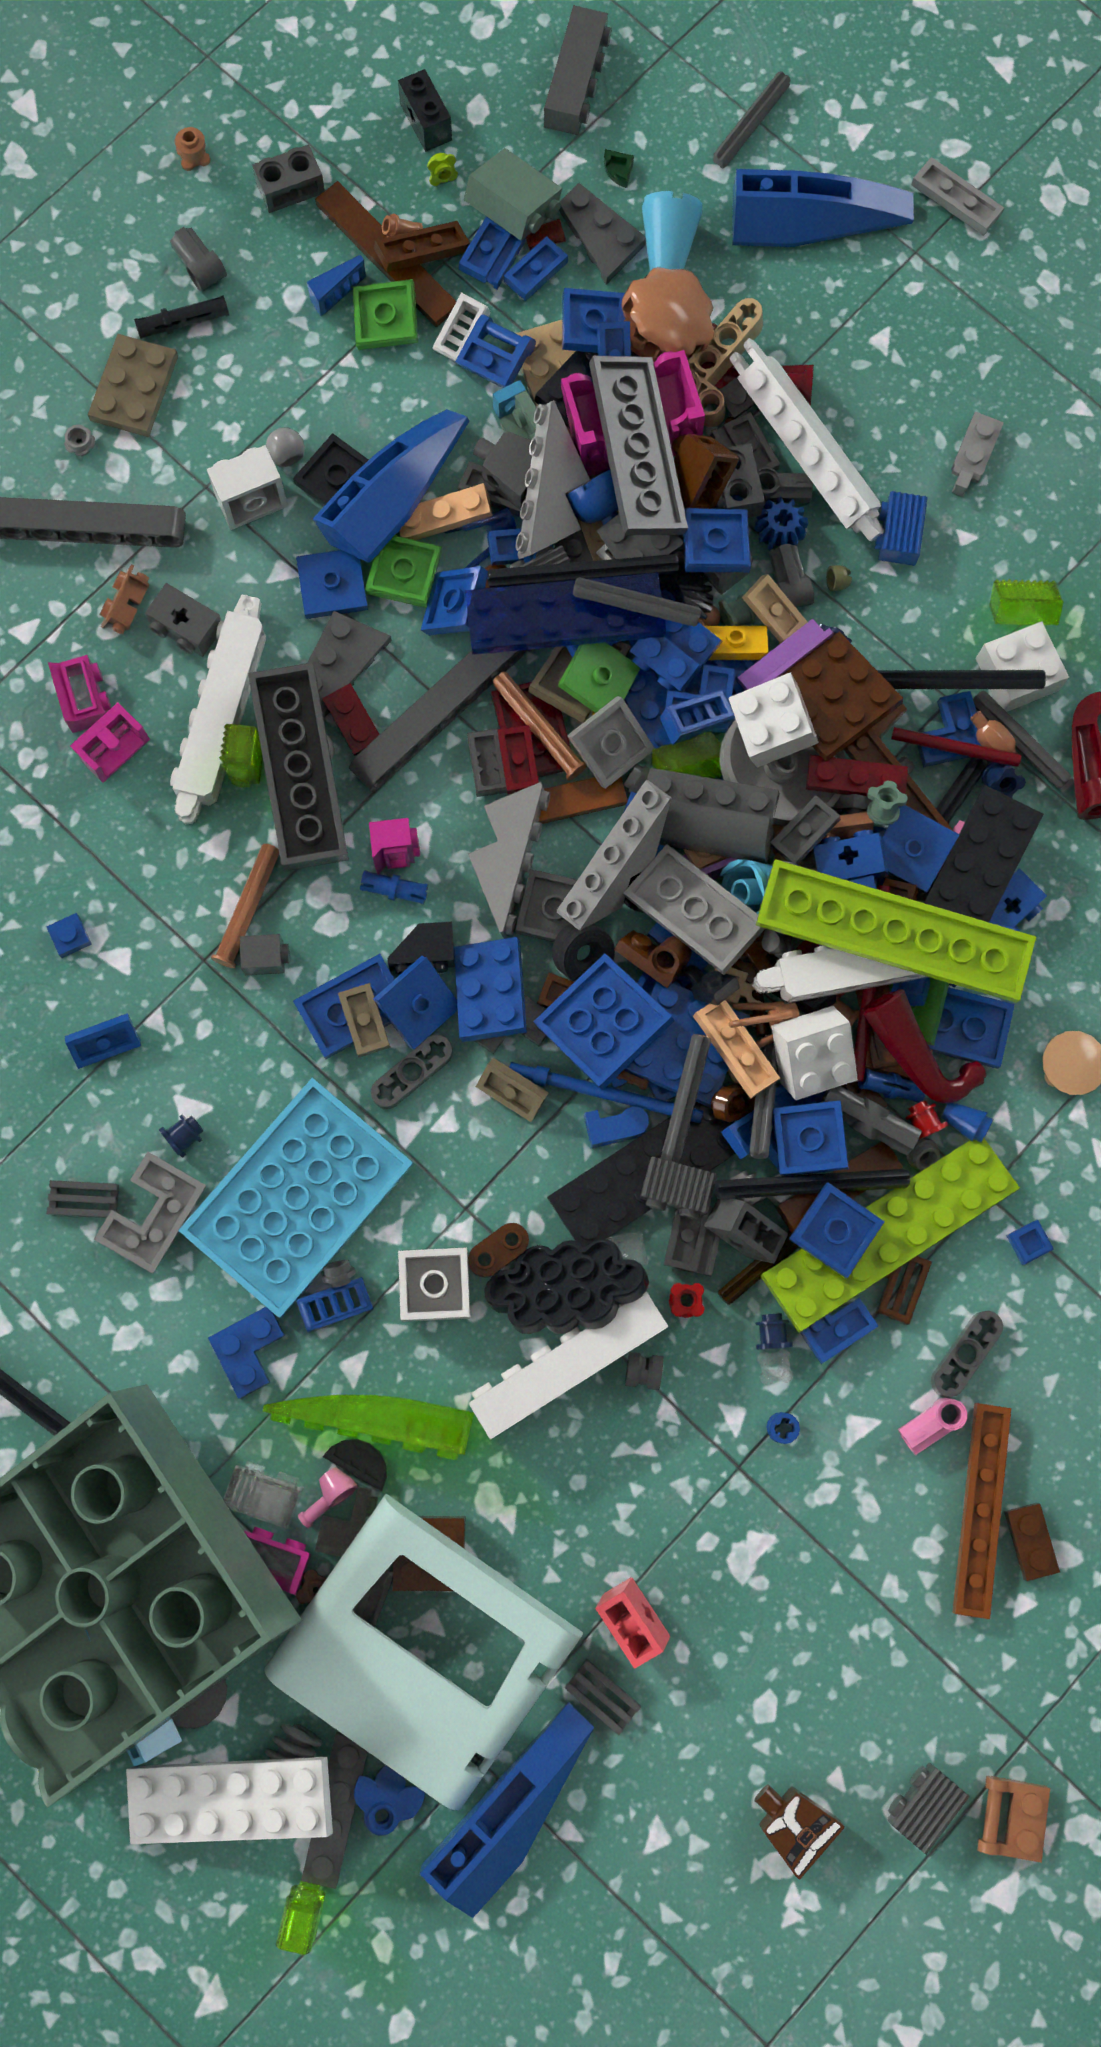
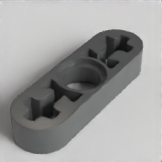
(388, 1082)
(981, 1352)

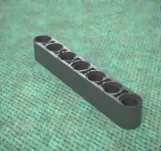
(91, 522)
(429, 716)

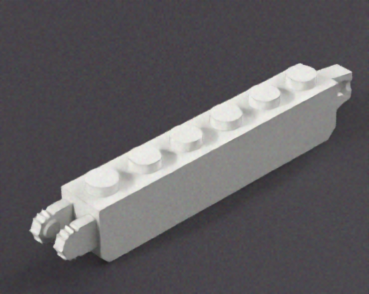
(809, 441)
(221, 702)
(826, 974)

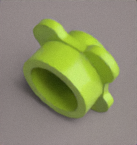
(442, 168)

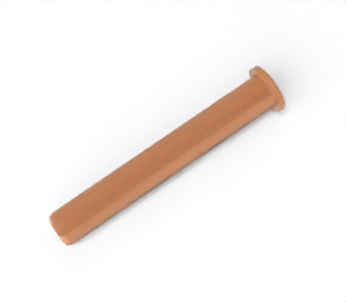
(539, 725)
(246, 905)

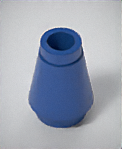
(967, 1120)

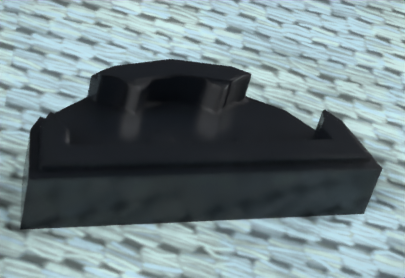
(360, 1460)

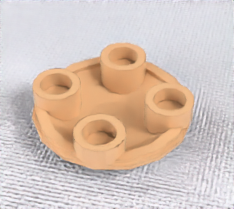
(1073, 1063)

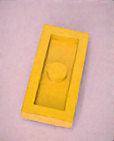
(740, 642)

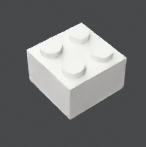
(247, 486)
(1024, 650)
(773, 720)
(814, 1052)
(434, 1284)

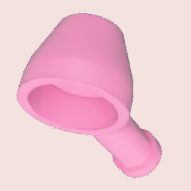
(336, 1488)

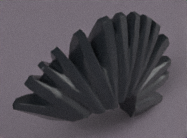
(689, 589)

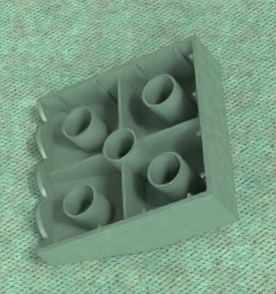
(138, 1547)

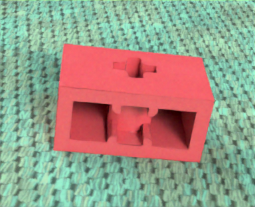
(633, 1622)

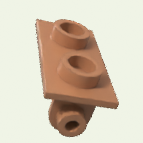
(130, 588)

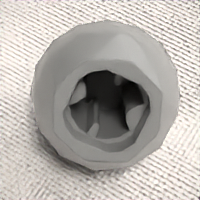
(285, 446)

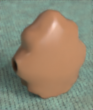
(668, 313)

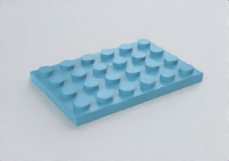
(296, 1197)

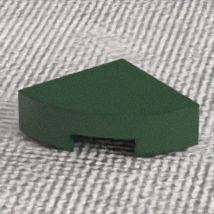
(618, 166)

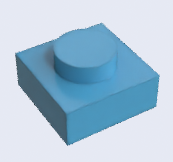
(505, 399)

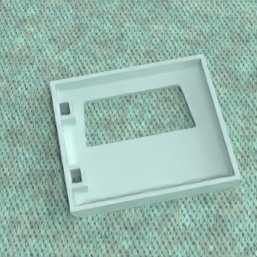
(388, 1695)

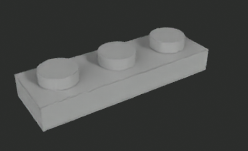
(957, 196)

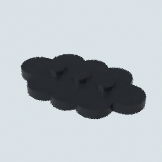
(566, 1287)

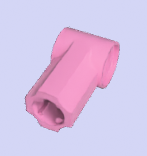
(930, 1427)

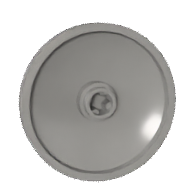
(784, 774)

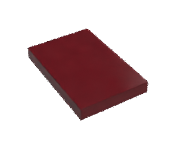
(509, 718)

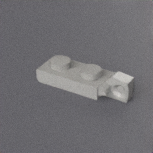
(975, 451)

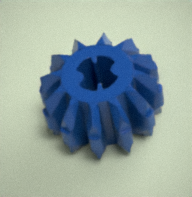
(791, 518)

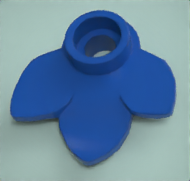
(390, 1794)

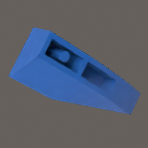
(811, 207)
(389, 487)
(506, 1820)

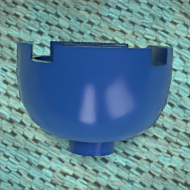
(595, 500)

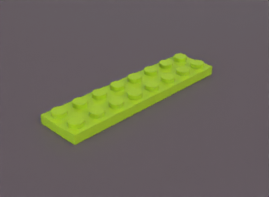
(896, 931)
(915, 1219)

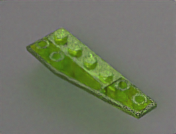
(385, 1418)

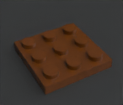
(842, 694)

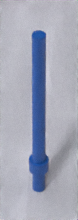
(543, 1076)

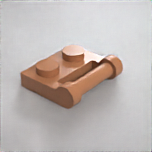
(1024, 1821)

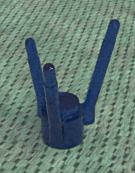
(499, 521)

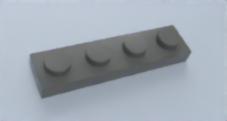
(327, 1853)

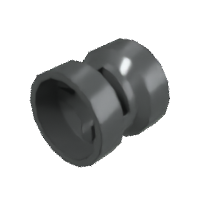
(644, 1371)

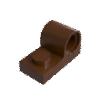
(654, 959)

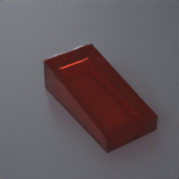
(552, 230)

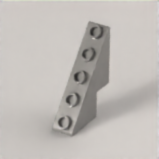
(552, 473)
(621, 856)
(504, 862)

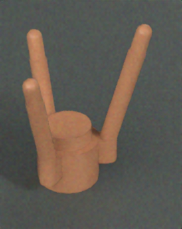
(778, 1013)

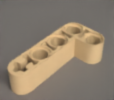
(719, 354)

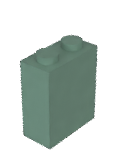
(513, 194)

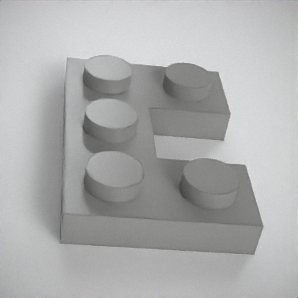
(150, 1242)

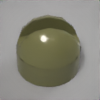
(838, 577)

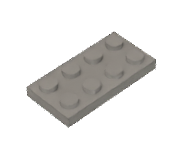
(695, 909)

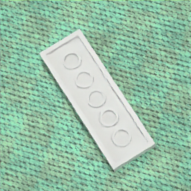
(229, 1801)

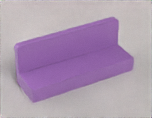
(785, 655)

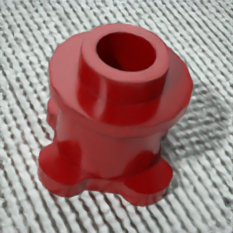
(925, 1118)
(694, 1292)

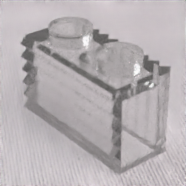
(263, 1495)

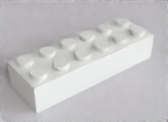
(564, 1366)

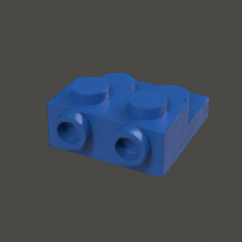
(677, 655)

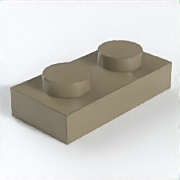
(364, 1020)
(512, 1089)

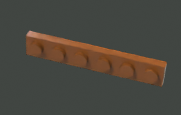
(982, 1511)

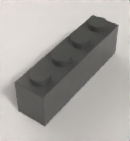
(576, 70)

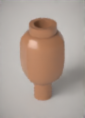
(993, 734)

